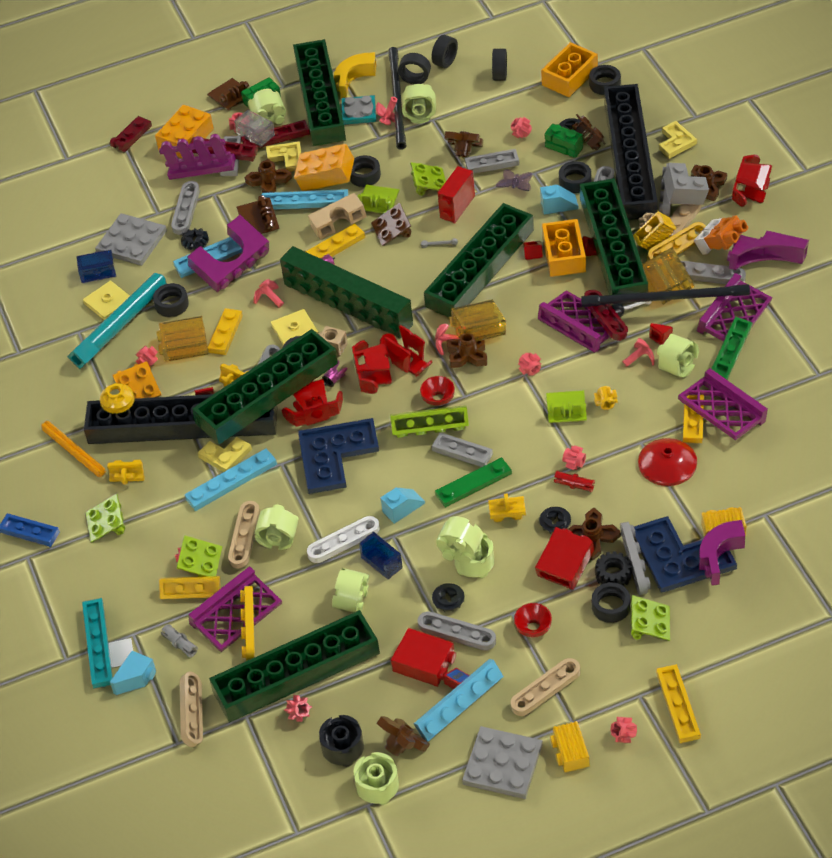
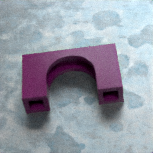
(220, 274)

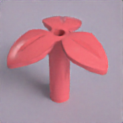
(386, 114)
(266, 288)
(441, 337)
(642, 348)

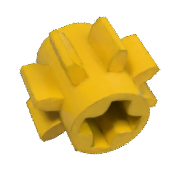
(605, 397)

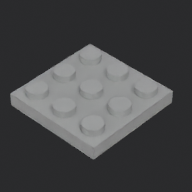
(132, 239)
(502, 762)

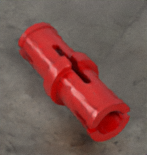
(574, 481)

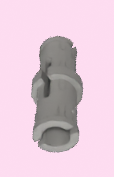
(179, 640)

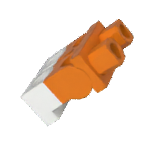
(720, 234)

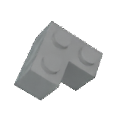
(684, 188)

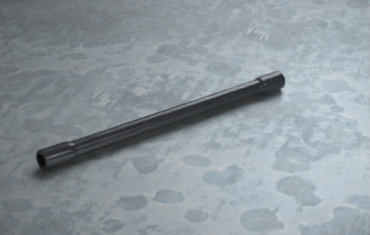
(396, 89)
(734, 290)

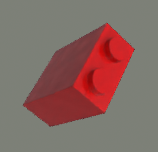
(456, 194)
(565, 558)
(423, 657)

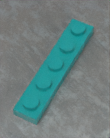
(97, 643)

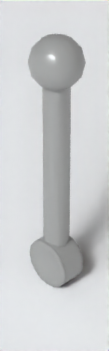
(424, 244)

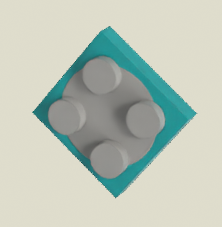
(359, 109)

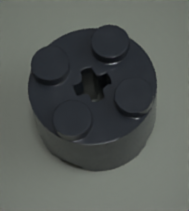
(341, 740)

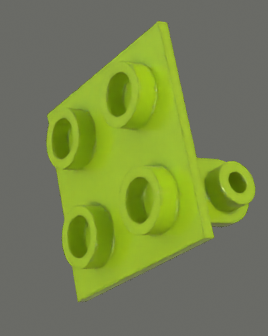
(427, 177)
(378, 198)
(566, 406)
(105, 518)
(199, 557)
(649, 618)

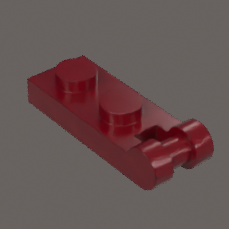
(131, 134)

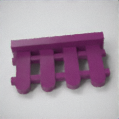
(199, 165)

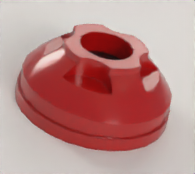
(437, 385)
(533, 613)

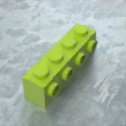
(428, 420)

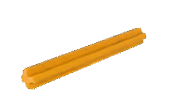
(73, 449)

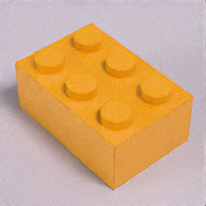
(569, 69)
(185, 125)
(324, 167)
(563, 247)

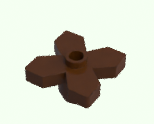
(463, 142)
(267, 177)
(713, 179)
(466, 350)
(598, 533)
(401, 736)

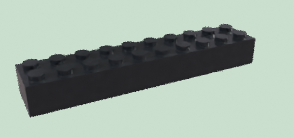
(630, 150)
(159, 421)

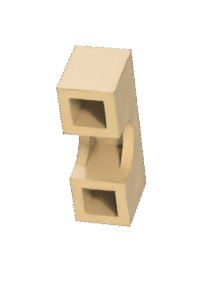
(345, 208)

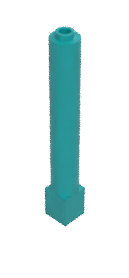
(116, 321)

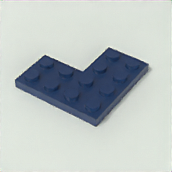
(327, 445)
(669, 560)

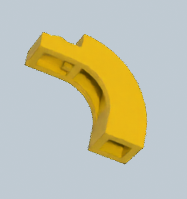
(352, 68)

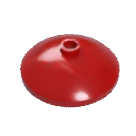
(667, 462)

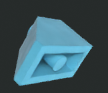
(557, 199)
(400, 503)
(133, 673)

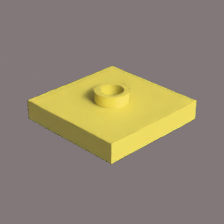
(105, 299)
(292, 325)

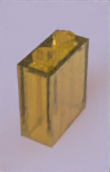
(667, 273)
(478, 319)
(182, 339)

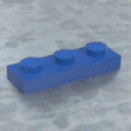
(29, 530)

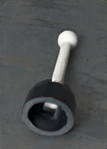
(619, 309)

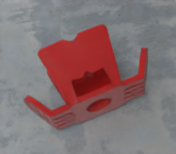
(755, 178)
(401, 355)
(375, 369)
(312, 405)

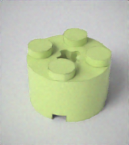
(419, 103)
(268, 105)
(677, 355)
(276, 527)
(459, 539)
(481, 562)
(350, 590)
(376, 778)

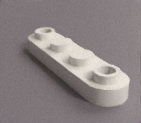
(342, 539)

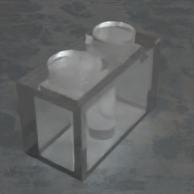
(254, 128)

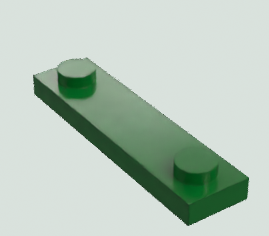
(732, 347)
(473, 482)

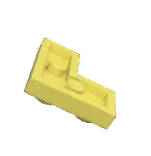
(678, 140)
(287, 152)
(225, 457)

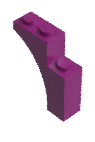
(769, 247)

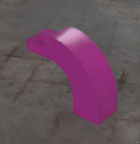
(717, 541)

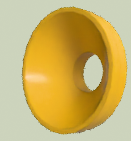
(119, 402)

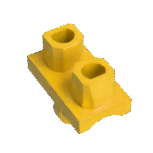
(229, 373)
(126, 471)
(507, 507)

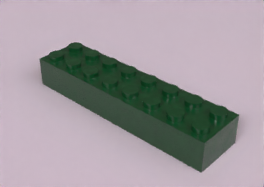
(319, 92)
(612, 238)
(479, 260)
(346, 291)
(265, 386)
(294, 666)

